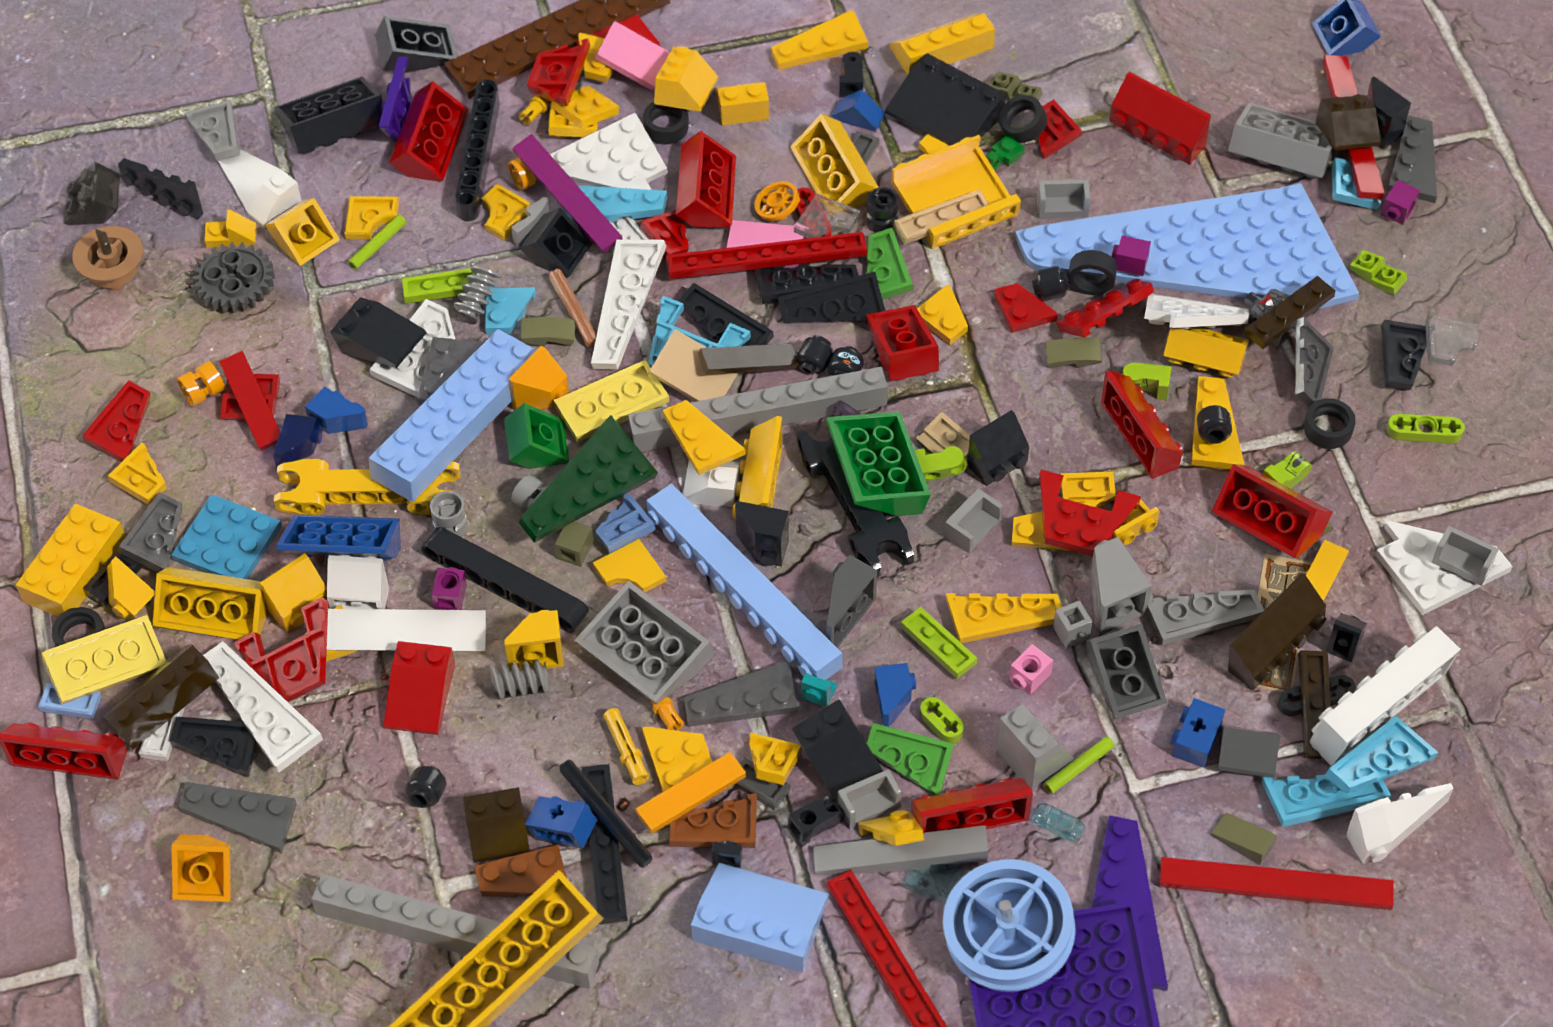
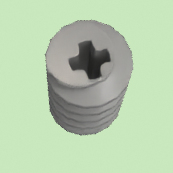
(476, 292)
(519, 679)

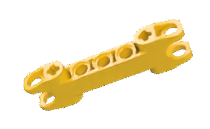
(324, 487)

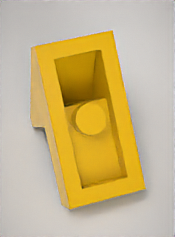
(234, 229)

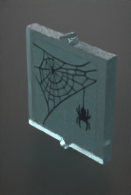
(934, 882)

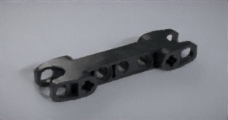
(873, 532)

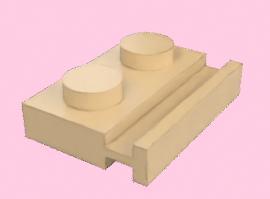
(942, 434)

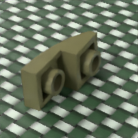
(1012, 87)
(543, 329)
(1074, 351)

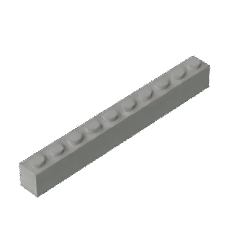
(749, 409)
(431, 924)

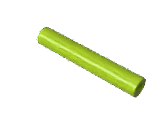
(377, 242)
(1078, 765)

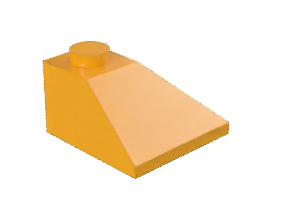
(538, 381)
(201, 869)

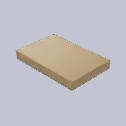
(682, 370)

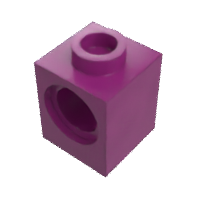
(1400, 202)
(449, 598)

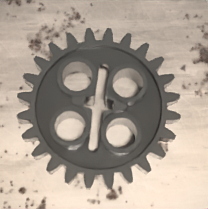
(233, 277)

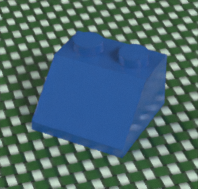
(1346, 28)

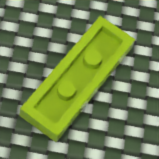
(435, 285)
(939, 642)

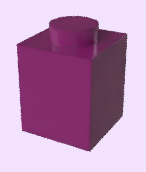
(1131, 255)

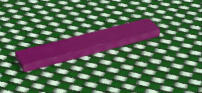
(567, 193)

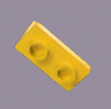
(1139, 521)

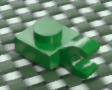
(1005, 152)

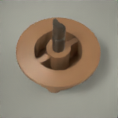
(108, 256)

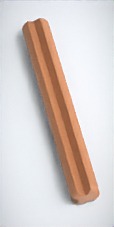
(573, 307)

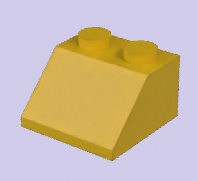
(743, 103)
(303, 231)
(291, 590)
(538, 639)

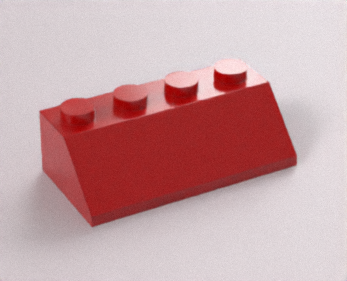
(1160, 118)
(429, 134)
(706, 183)
(1140, 425)
(1271, 510)
(63, 750)
(981, 805)

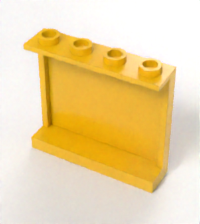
(948, 175)

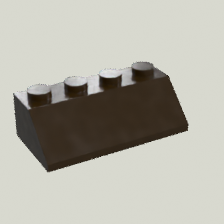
(1276, 633)
(160, 696)

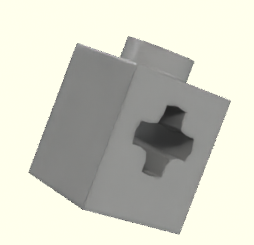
(1075, 627)

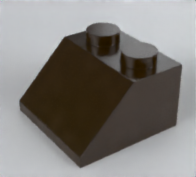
(1348, 122)
(496, 825)

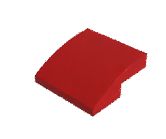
(270, 388)

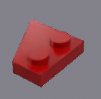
(1058, 131)
(667, 228)
(1022, 308)

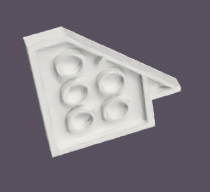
(613, 157)
(1192, 313)
(409, 373)
(1412, 568)

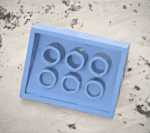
(759, 917)

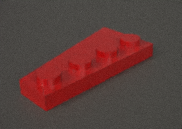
(1097, 311)

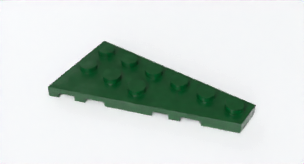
(595, 476)

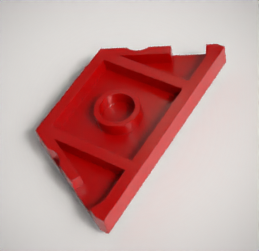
(557, 72)

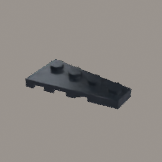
(166, 189)
(784, 281)
(834, 302)
(715, 315)

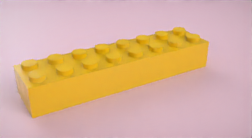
(507, 959)

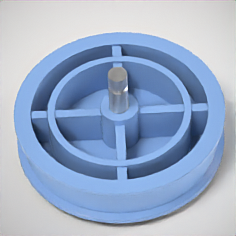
(1009, 925)

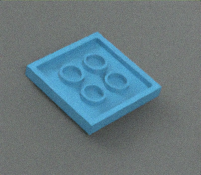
(226, 539)

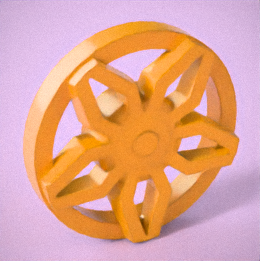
(776, 201)

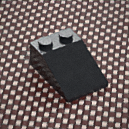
(422, 42)
(376, 333)
(836, 748)

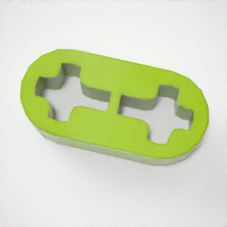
(944, 717)

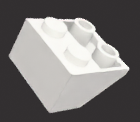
(356, 582)

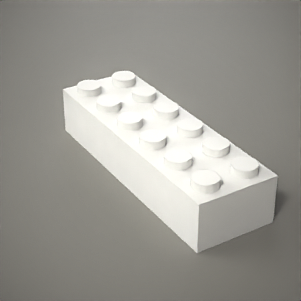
(1383, 695)

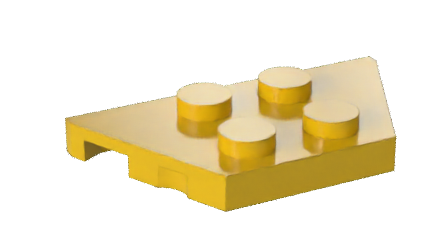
(675, 754)

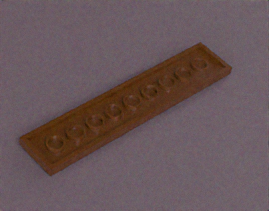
(519, 49)

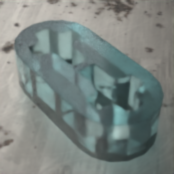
(1058, 822)

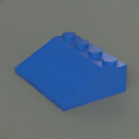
(341, 536)

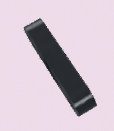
(1295, 695)

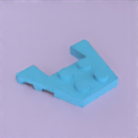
(668, 316)

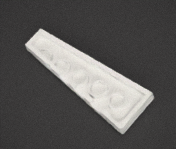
(627, 288)
(267, 715)

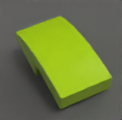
(1374, 271)

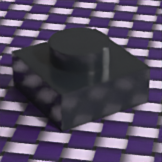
(727, 853)

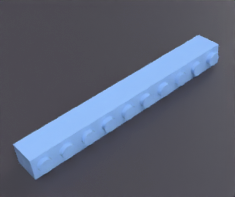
(744, 584)

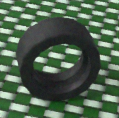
(1017, 105)
(669, 134)
(1092, 284)
(1327, 439)
(72, 618)

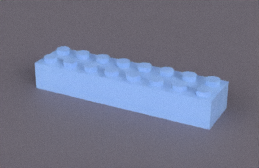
(449, 418)

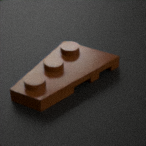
(721, 823)
(519, 873)

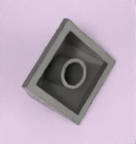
(1248, 751)

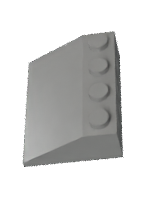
(1281, 141)
(645, 644)

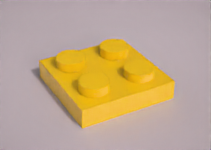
(587, 107)

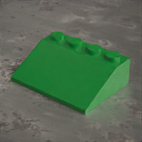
(880, 462)

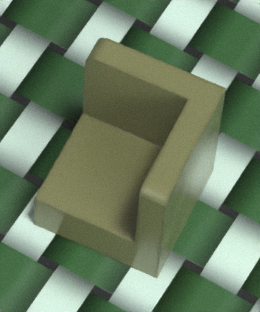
(574, 543)

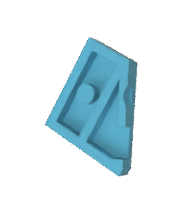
(1344, 186)
(506, 308)

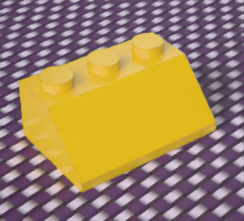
(684, 80)
(1206, 349)

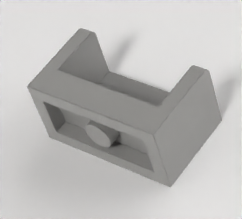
(1063, 199)
(973, 520)
(1465, 555)
(869, 798)

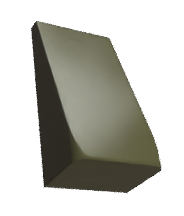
(1245, 837)

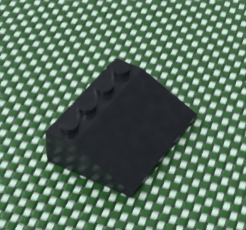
(945, 102)
(331, 114)

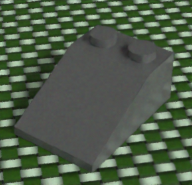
(850, 598)
(1126, 671)

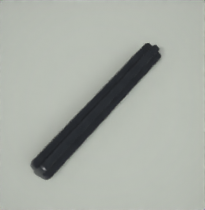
(606, 813)

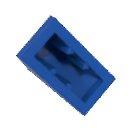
(859, 111)

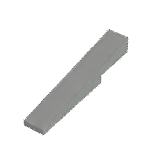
(872, 855)

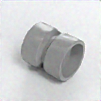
(527, 492)
(449, 512)

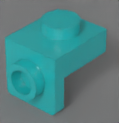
(817, 690)

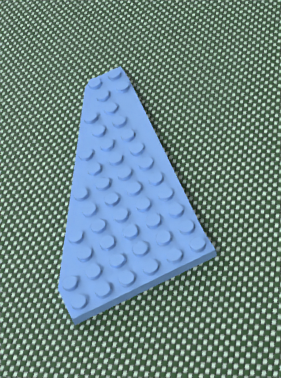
(1208, 245)

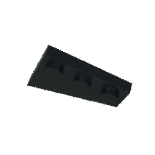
(1402, 352)
(217, 741)

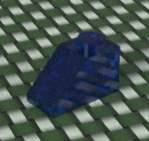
(297, 439)

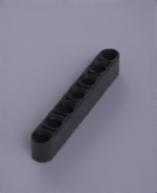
(477, 150)
(504, 578)

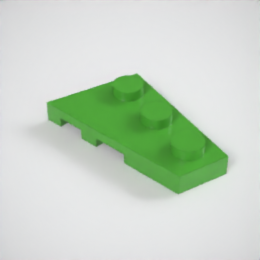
(888, 263)
(912, 756)

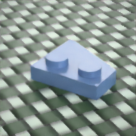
(624, 525)

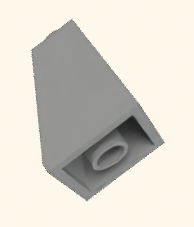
(1117, 586)
(1030, 747)

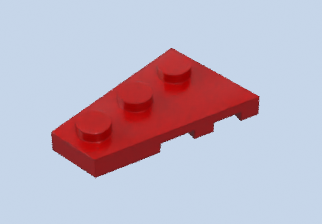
(119, 422)

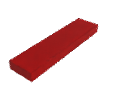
(251, 400)

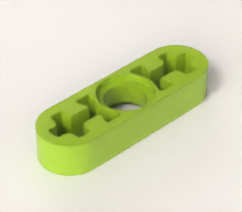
(1434, 422)

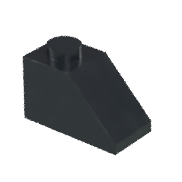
(1346, 637)

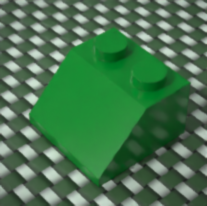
(535, 438)

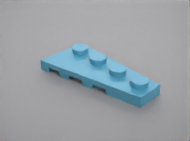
(626, 201)
(1380, 756)
(1312, 799)

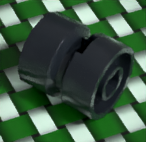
(882, 209)

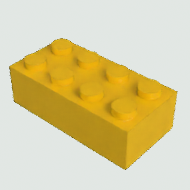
(70, 560)

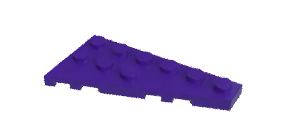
(1125, 879)

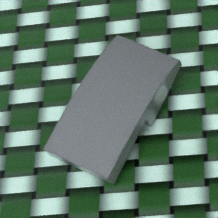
(533, 214)

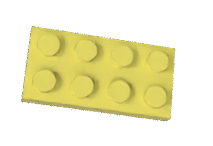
(615, 395)
(103, 659)

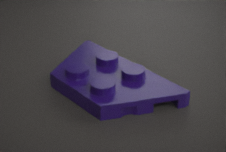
(397, 101)

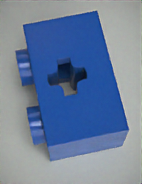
(1205, 720)
(561, 821)

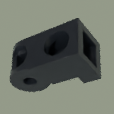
(852, 74)
(814, 819)

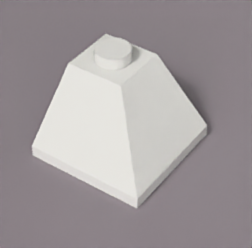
(714, 486)

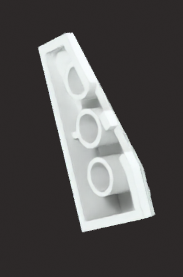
(260, 187)
(1385, 824)

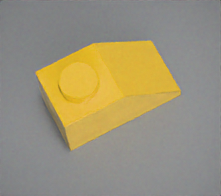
(126, 590)

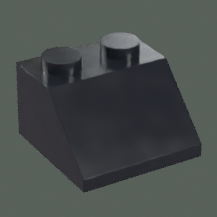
(1390, 110)
(556, 243)
(997, 449)
(763, 532)

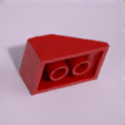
(904, 343)
(418, 687)

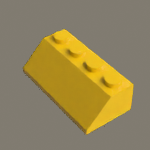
(946, 42)
(833, 163)
(761, 464)
(208, 603)

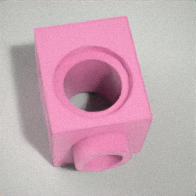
(1033, 660)

